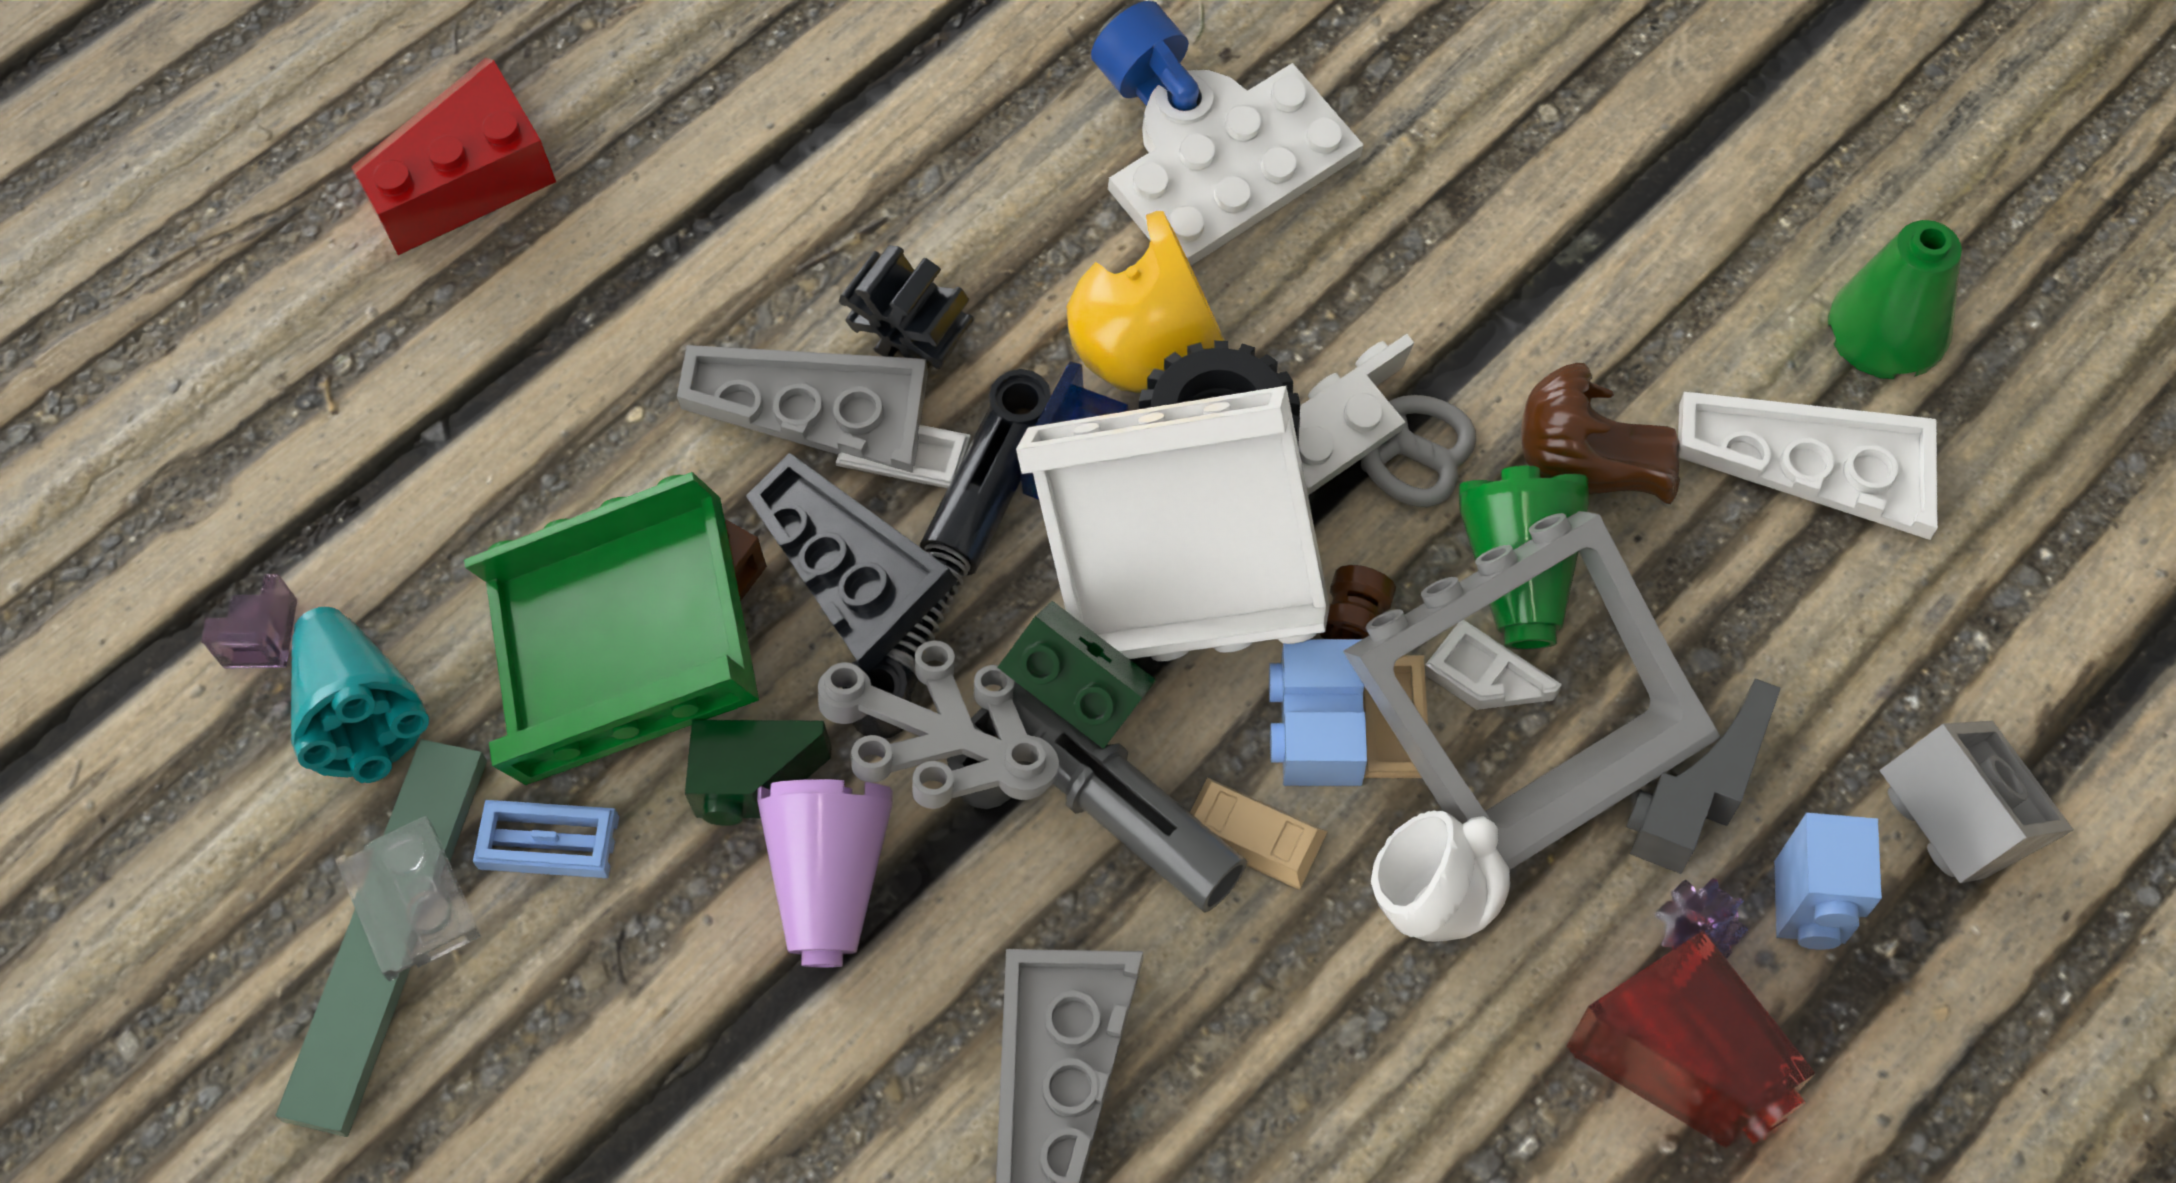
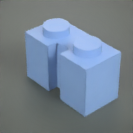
(1321, 715)
(1827, 879)

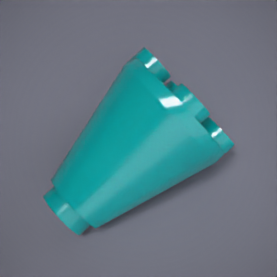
(348, 700)

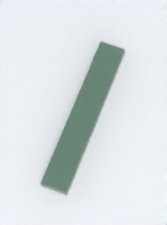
(357, 997)

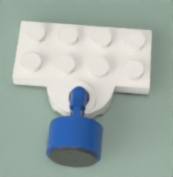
(1214, 148)

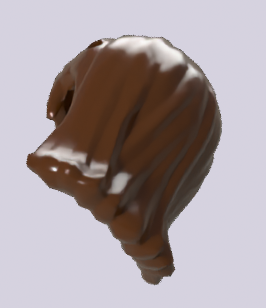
(1570, 437)

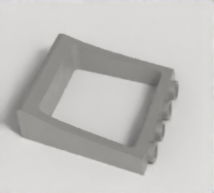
(1594, 778)

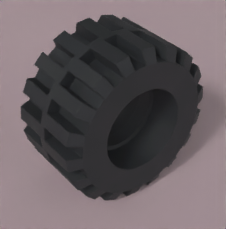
(1216, 374)

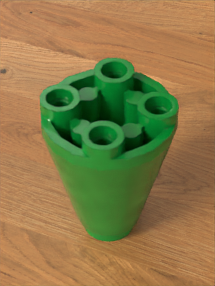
(1501, 515)

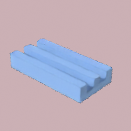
(546, 863)

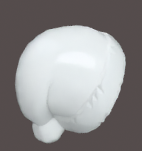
(1441, 876)

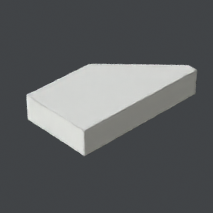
(1487, 672)

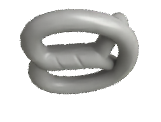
(1423, 451)

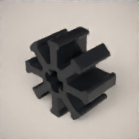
(906, 307)

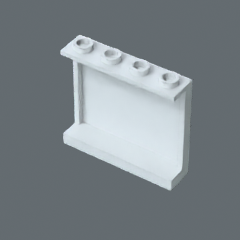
(1182, 524)

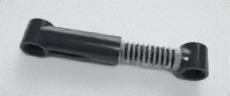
(965, 521)

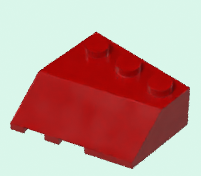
(454, 161)

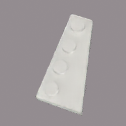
(1831, 456)

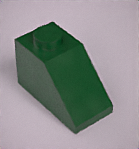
(739, 756)

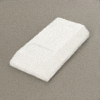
(936, 458)

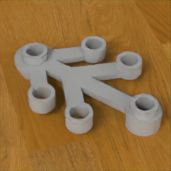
(941, 733)

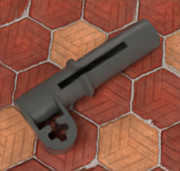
(1123, 803)

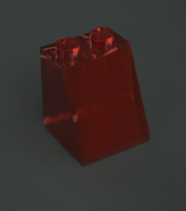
(1696, 1046)

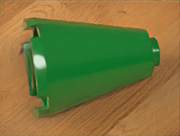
(1901, 303)

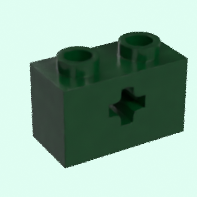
(1076, 673)

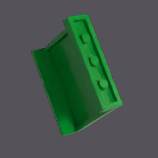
(615, 628)

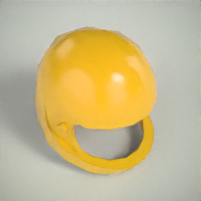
(1140, 316)

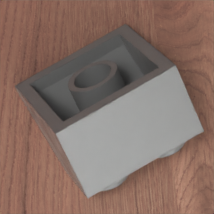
(1973, 800)

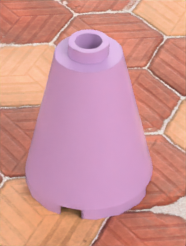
(823, 861)

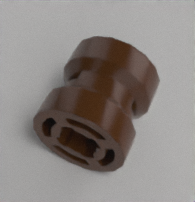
(1358, 597)

